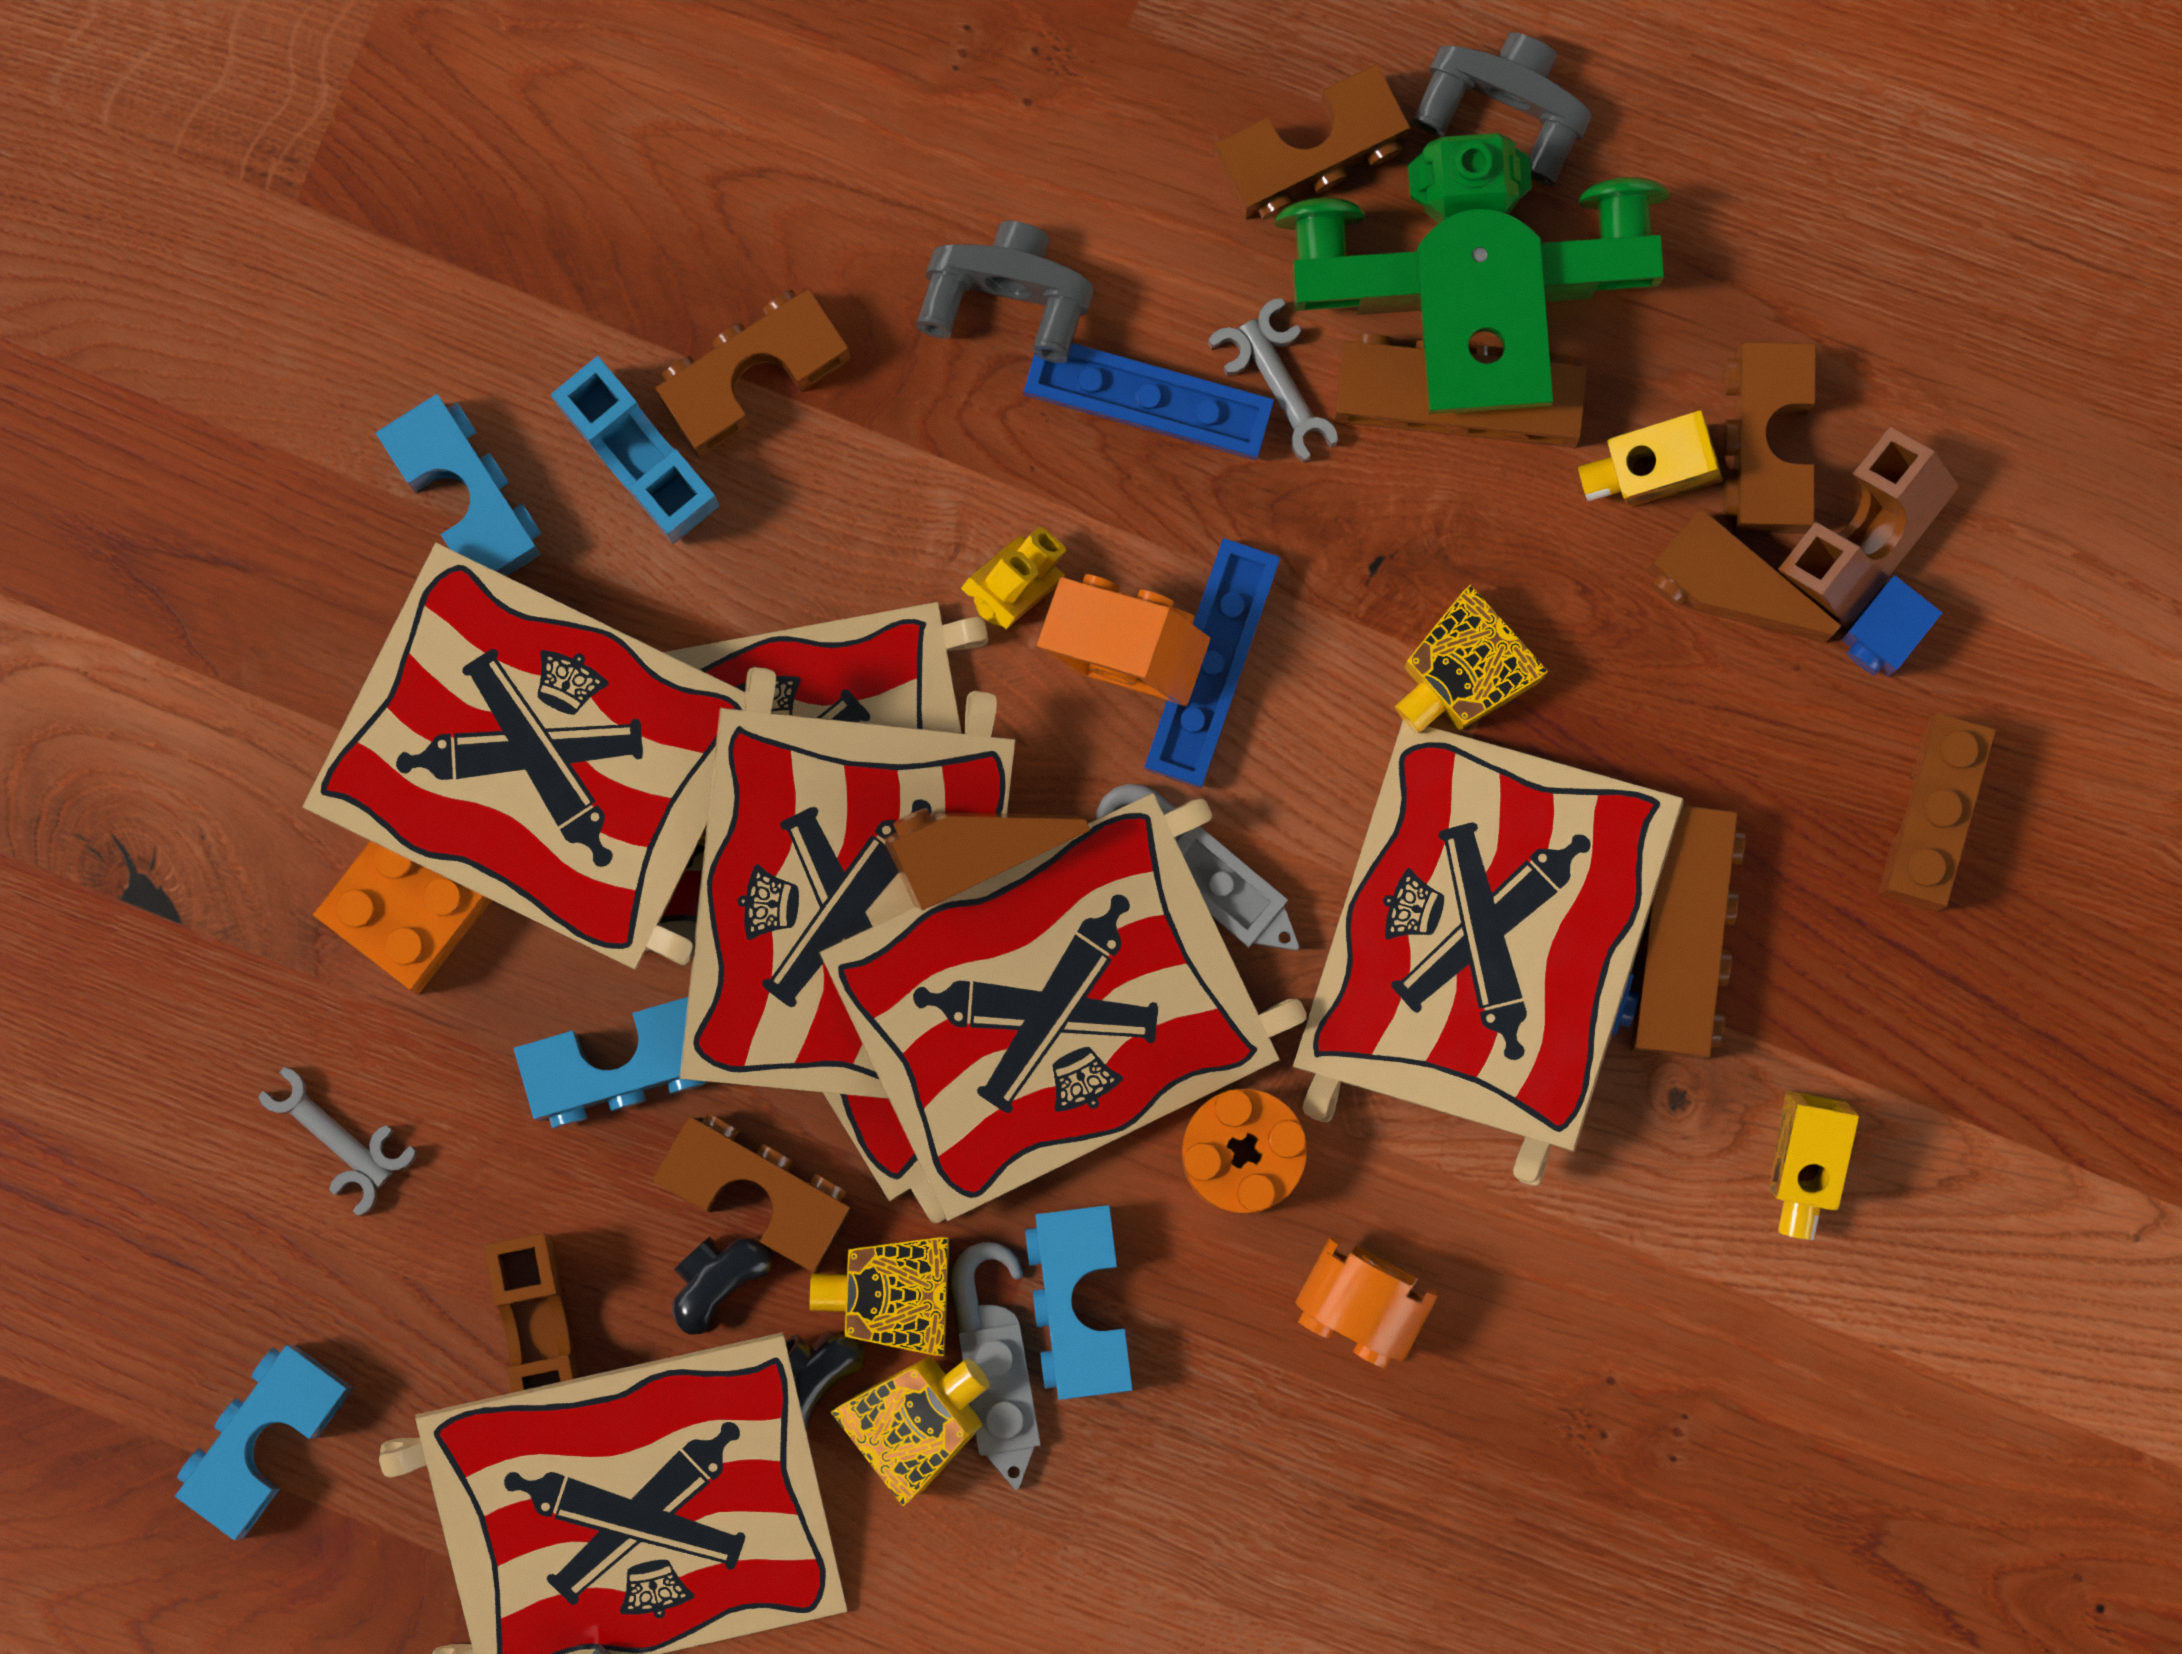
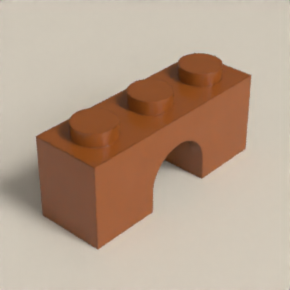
(1269, 172)
(790, 336)
(1766, 490)
(1901, 496)
(1939, 812)
(708, 1161)
(532, 1311)

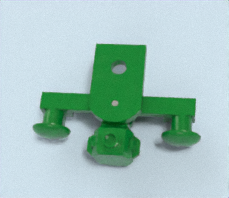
(1477, 267)

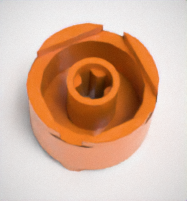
(1278, 1142)
(1364, 1302)

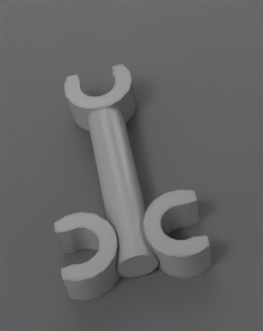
(1258, 340)
(370, 1167)

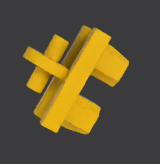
(1016, 578)

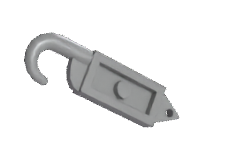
(1231, 890)
(995, 1343)

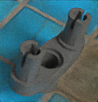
(1515, 79)
(1010, 269)

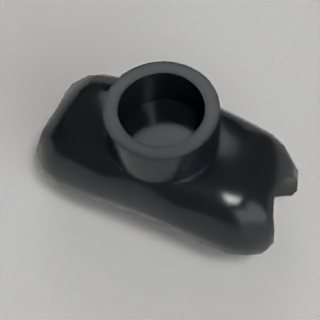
(713, 1277)
(821, 1366)

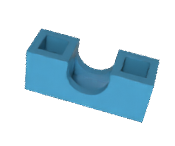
(433, 446)
(635, 450)
(564, 1082)
(1081, 1358)
(225, 1481)

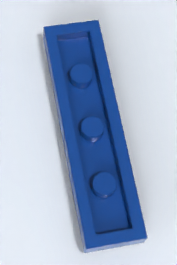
(1153, 399)
(1230, 618)

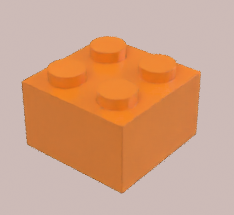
(1124, 639)
(400, 914)

